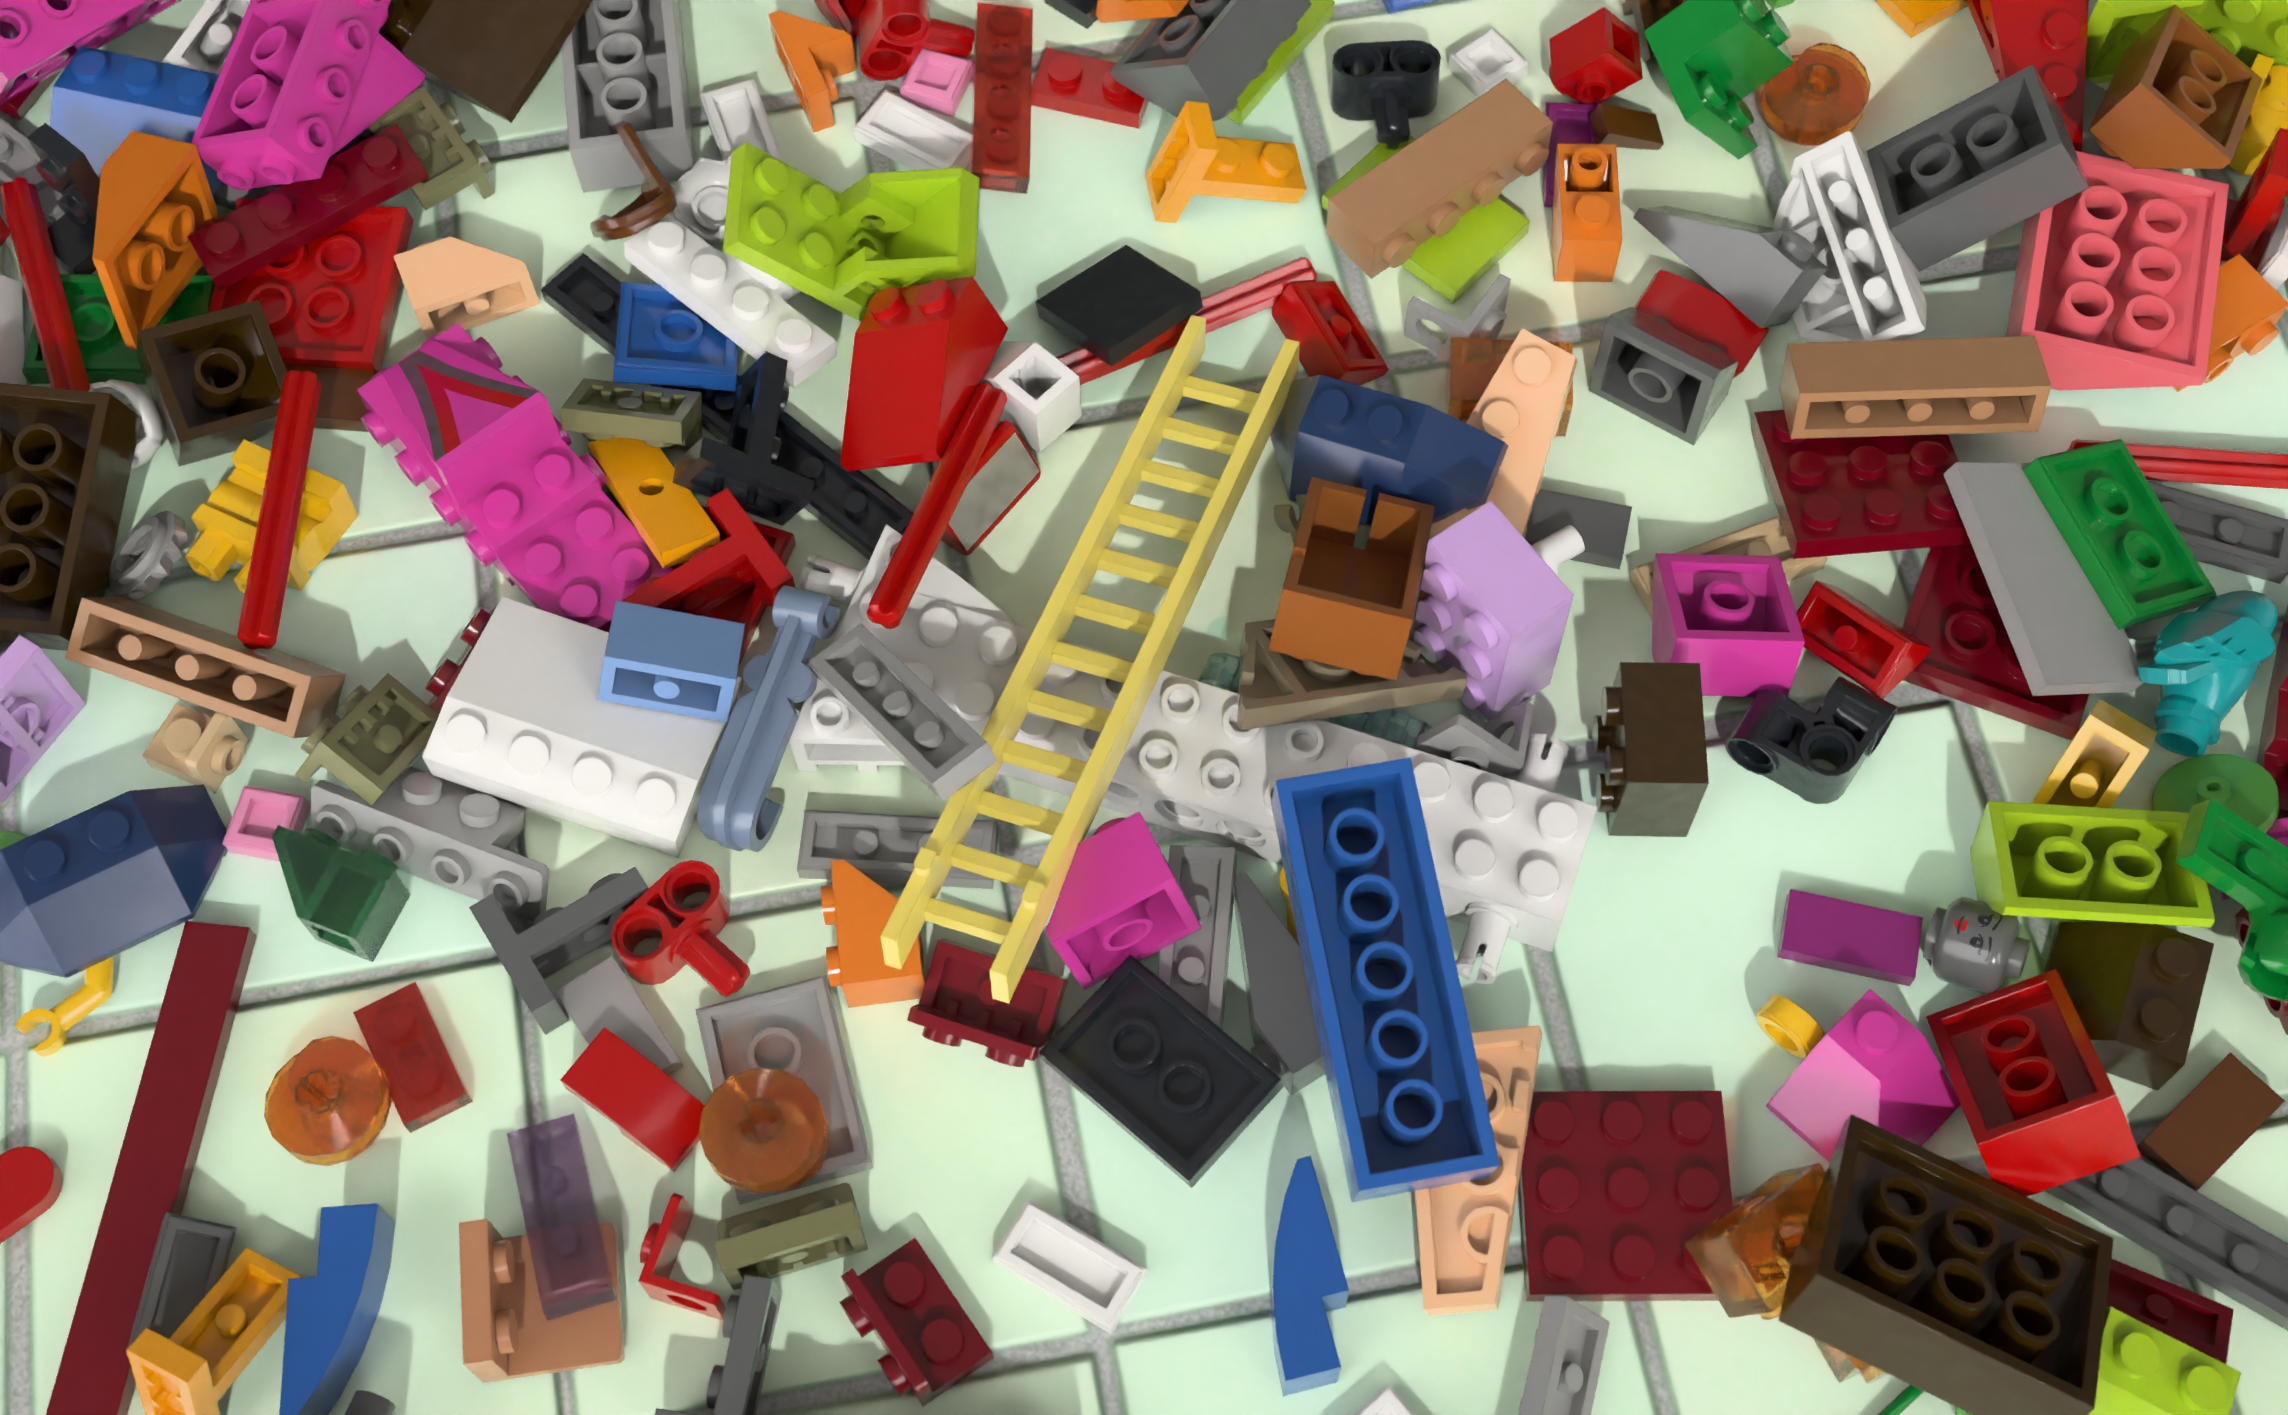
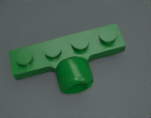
(2252, 872)

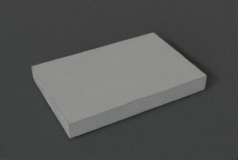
(800, 1034)

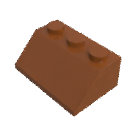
(2176, 99)

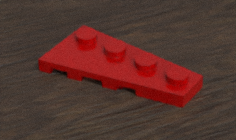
(2050, 38)

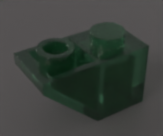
(340, 895)

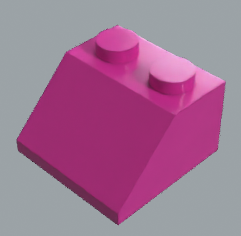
(1729, 618)
(1117, 902)

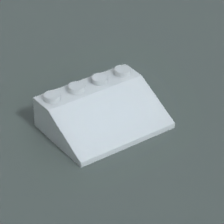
(534, 734)

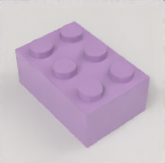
(1491, 611)

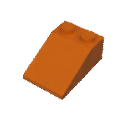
(146, 208)

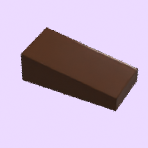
(1626, 127)

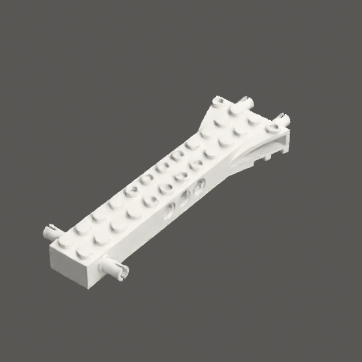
(1496, 843)

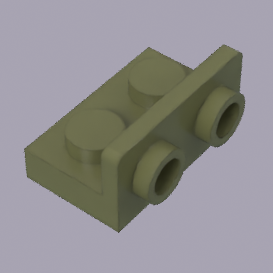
(437, 142)
(634, 411)
(373, 740)
(790, 1235)

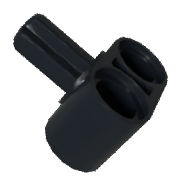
(1385, 85)

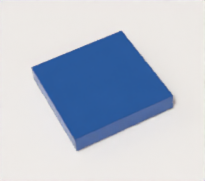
(669, 343)

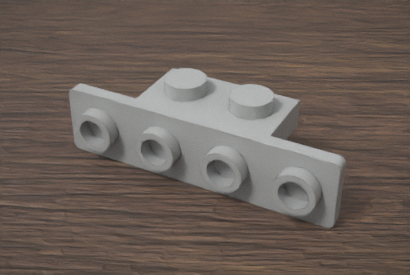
(439, 836)

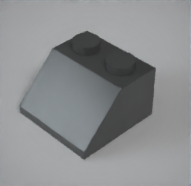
(1661, 373)

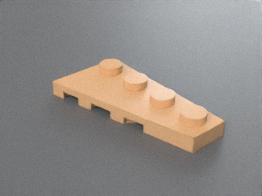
(1523, 411)
(1469, 1223)

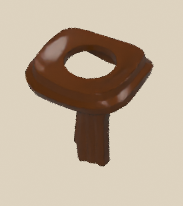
(649, 207)

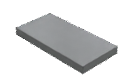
(2038, 586)

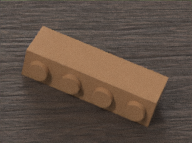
(1439, 179)
(1914, 387)
(204, 666)

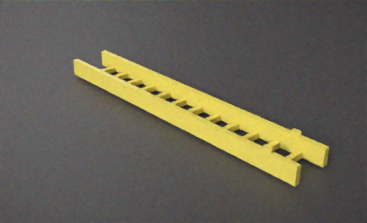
(1045, 647)

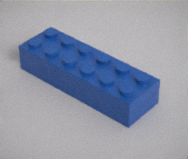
(1383, 980)

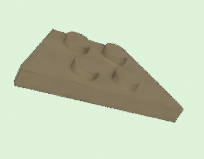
(1292, 690)

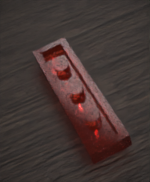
(1002, 97)

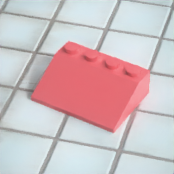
(2122, 278)

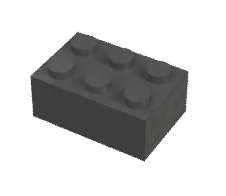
(1976, 169)

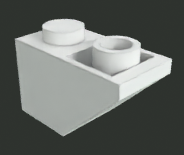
(1039, 391)

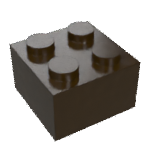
(1651, 749)

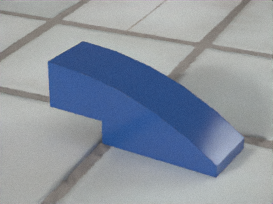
(1305, 1286)
(336, 1311)

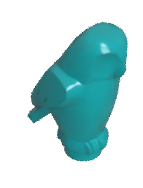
(2207, 666)

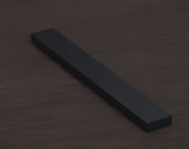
(840, 498)

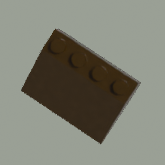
(483, 47)
(60, 504)
(1950, 1280)

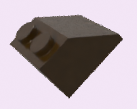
(213, 379)
(2133, 993)

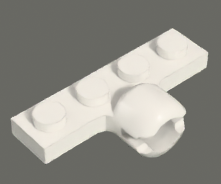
(731, 297)

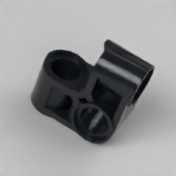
(1782, 739)

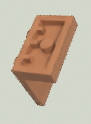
(504, 1318)

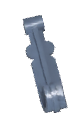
(735, 790)

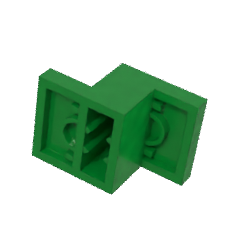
(1715, 58)

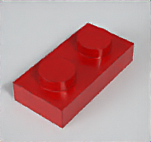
(1085, 89)

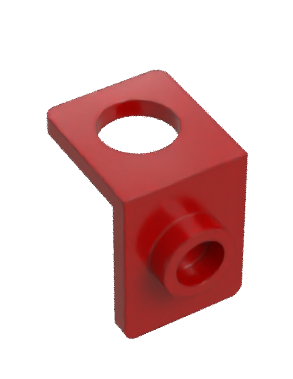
(659, 1255)

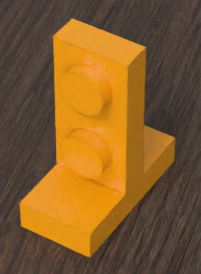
(1212, 165)
(214, 1341)

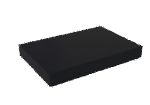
(1161, 1070)

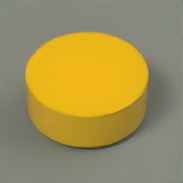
(1789, 1026)

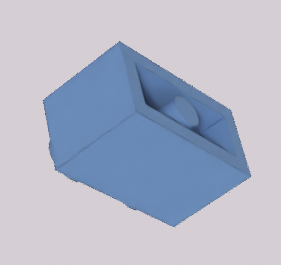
(671, 661)

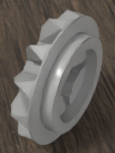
(147, 555)

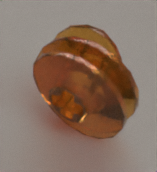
(1816, 96)
(307, 1083)
(797, 1128)

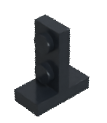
(71, 175)
(751, 450)

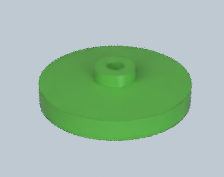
(2225, 778)

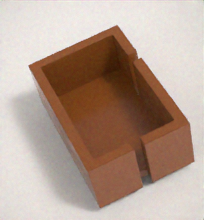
(1349, 601)

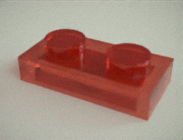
(413, 1056)

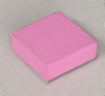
(937, 81)
(257, 818)

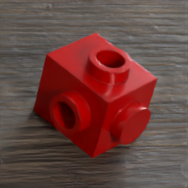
(1595, 58)

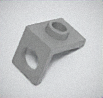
(1483, 323)
(1481, 748)

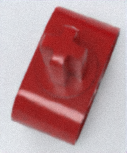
(897, 31)
(685, 932)

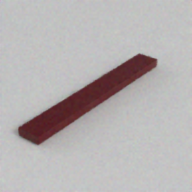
(153, 1164)

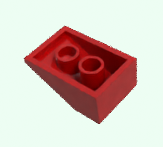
(916, 371)
(2032, 1086)

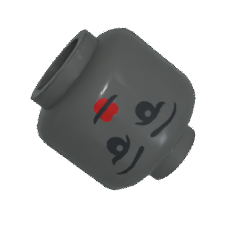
(1975, 945)

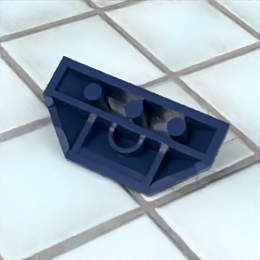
(1383, 447)
(108, 878)

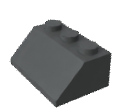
(1207, 52)

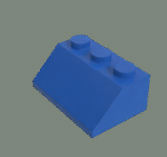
(111, 94)

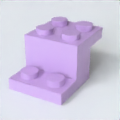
(33, 709)

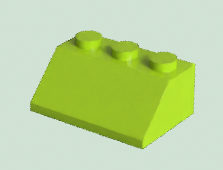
(2087, 865)

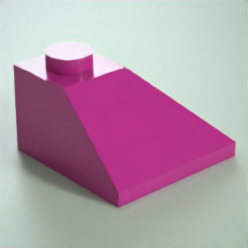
(1868, 1068)

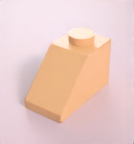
(463, 284)

